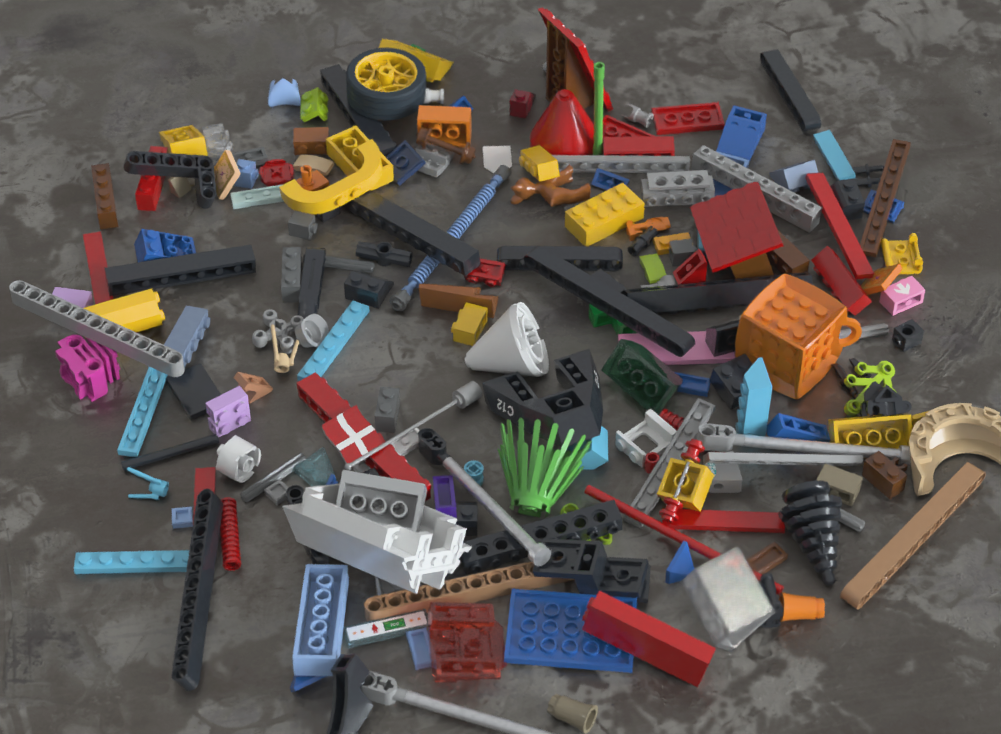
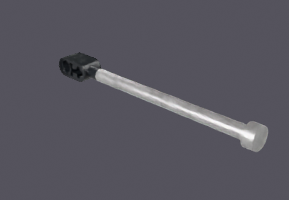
(434, 449)

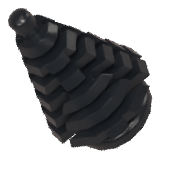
(814, 523)

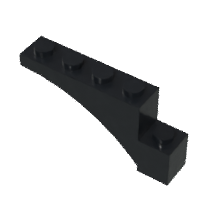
(349, 703)

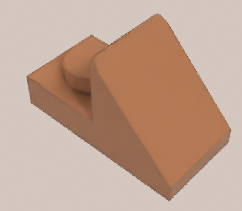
(253, 385)

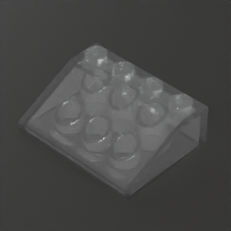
(728, 598)

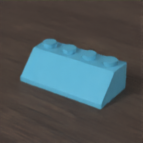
(754, 400)

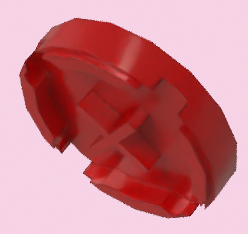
(276, 172)

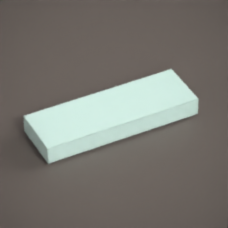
(256, 197)

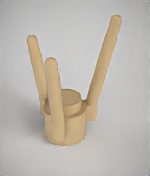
(281, 360)

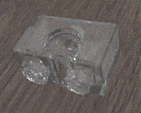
(217, 139)

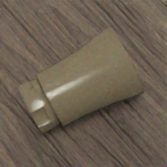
(573, 712)

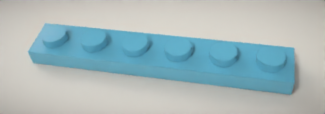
(335, 340)
(142, 413)
(131, 562)

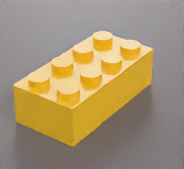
(343, 151)
(604, 214)

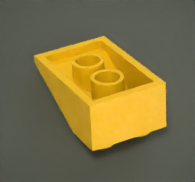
(184, 141)

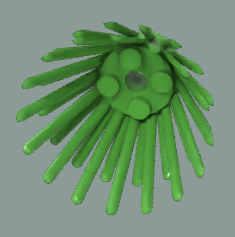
(544, 481)

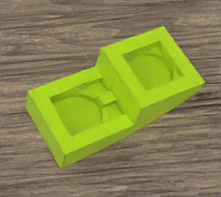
(653, 267)

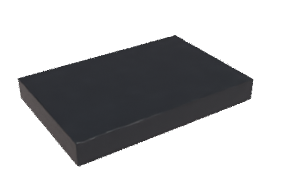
(193, 390)

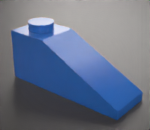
(795, 428)

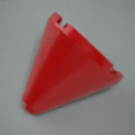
(564, 127)

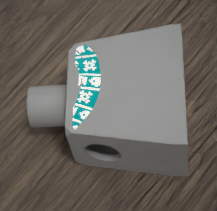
(726, 477)

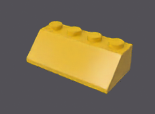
(434, 65)
(872, 430)

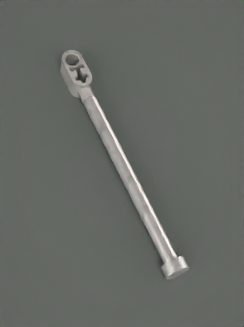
(723, 437)
(385, 691)

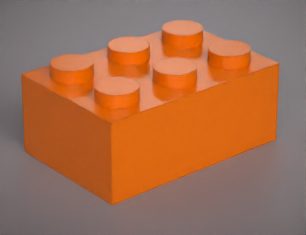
(448, 123)

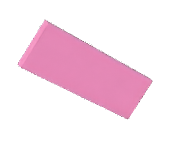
(696, 355)

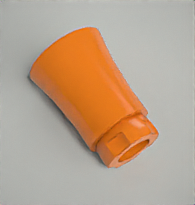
(801, 607)

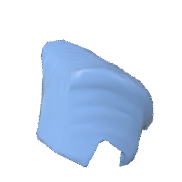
(284, 93)

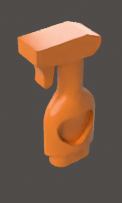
(659, 223)

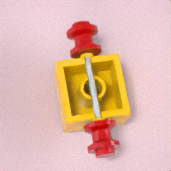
(685, 482)

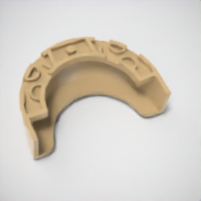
(949, 432)

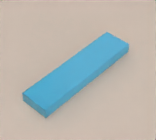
(834, 156)

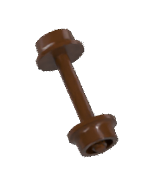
(424, 137)

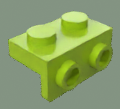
(314, 104)

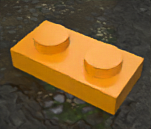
(662, 243)

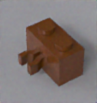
(885, 474)

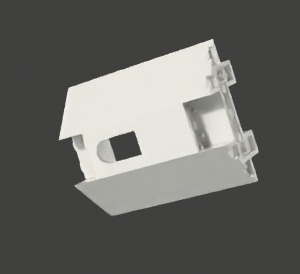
(380, 550)

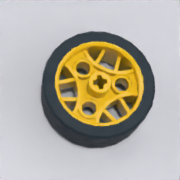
(386, 83)

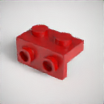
(488, 272)

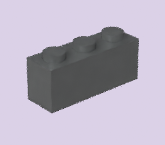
(291, 273)

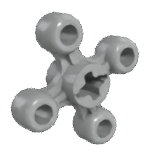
(281, 328)

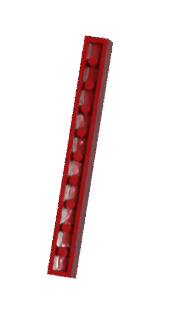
(329, 404)

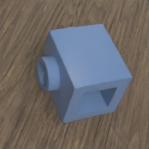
(248, 174)

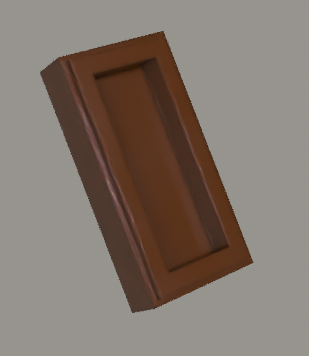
(767, 558)

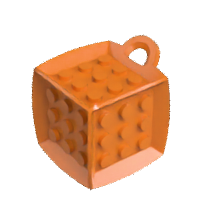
(794, 333)

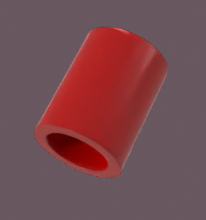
(650, 461)

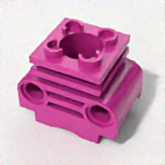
(87, 366)

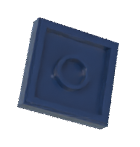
(405, 162)

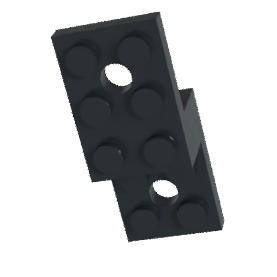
(593, 569)

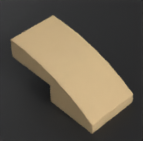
(317, 163)

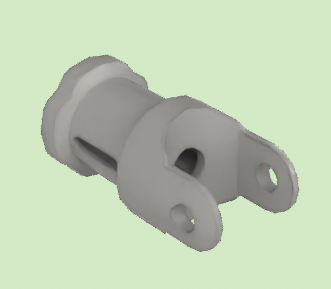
(640, 116)

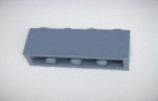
(188, 331)

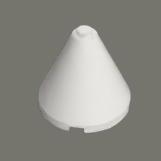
(511, 346)

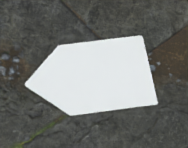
(496, 156)

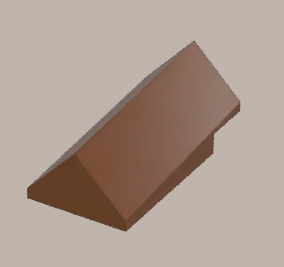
(455, 297)

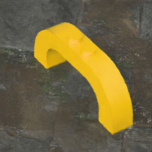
(340, 192)

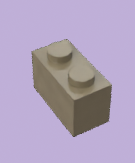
(842, 483)

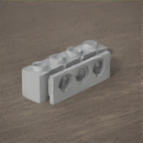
(677, 188)

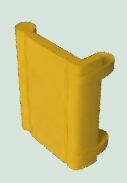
(903, 252)

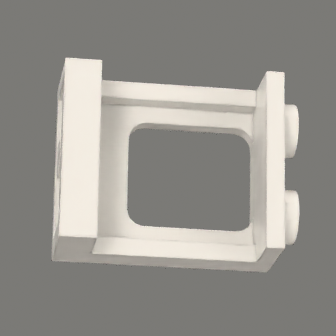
(654, 428)

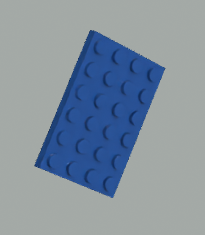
(548, 632)

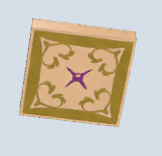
(226, 174)

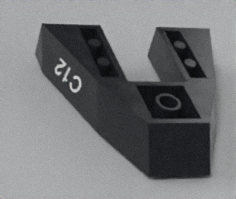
(574, 408)

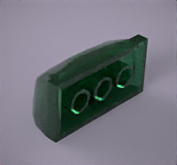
(642, 375)

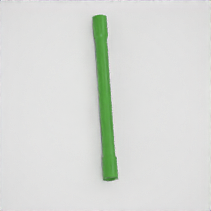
(599, 72)

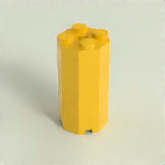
(133, 311)

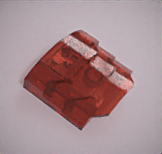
(465, 642)

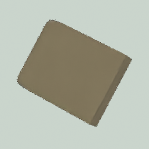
(179, 186)

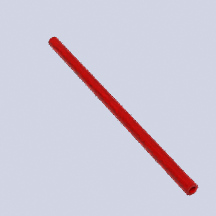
(662, 528)

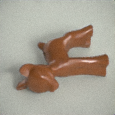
(550, 190)

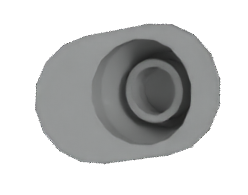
(311, 331)

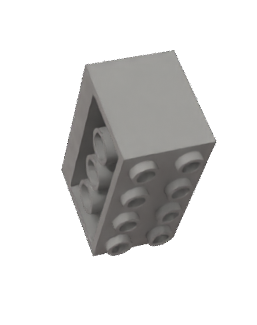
(384, 491)

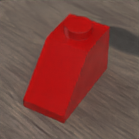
(692, 270)

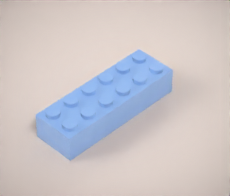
(320, 619)

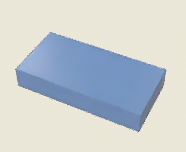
(419, 647)

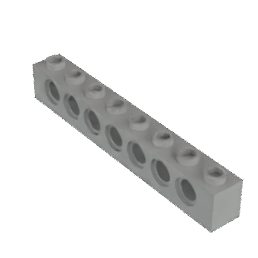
(779, 199)

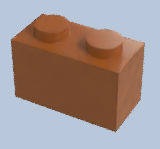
(310, 140)

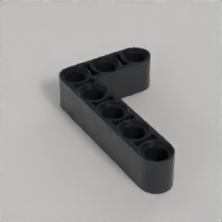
(179, 165)

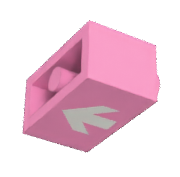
(902, 295)

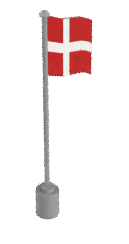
(358, 439)

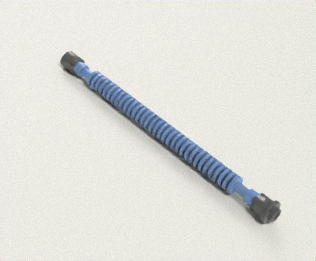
(426, 267)

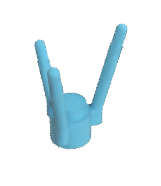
(157, 486)

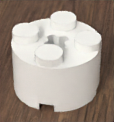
(238, 459)

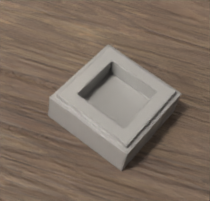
(277, 492)

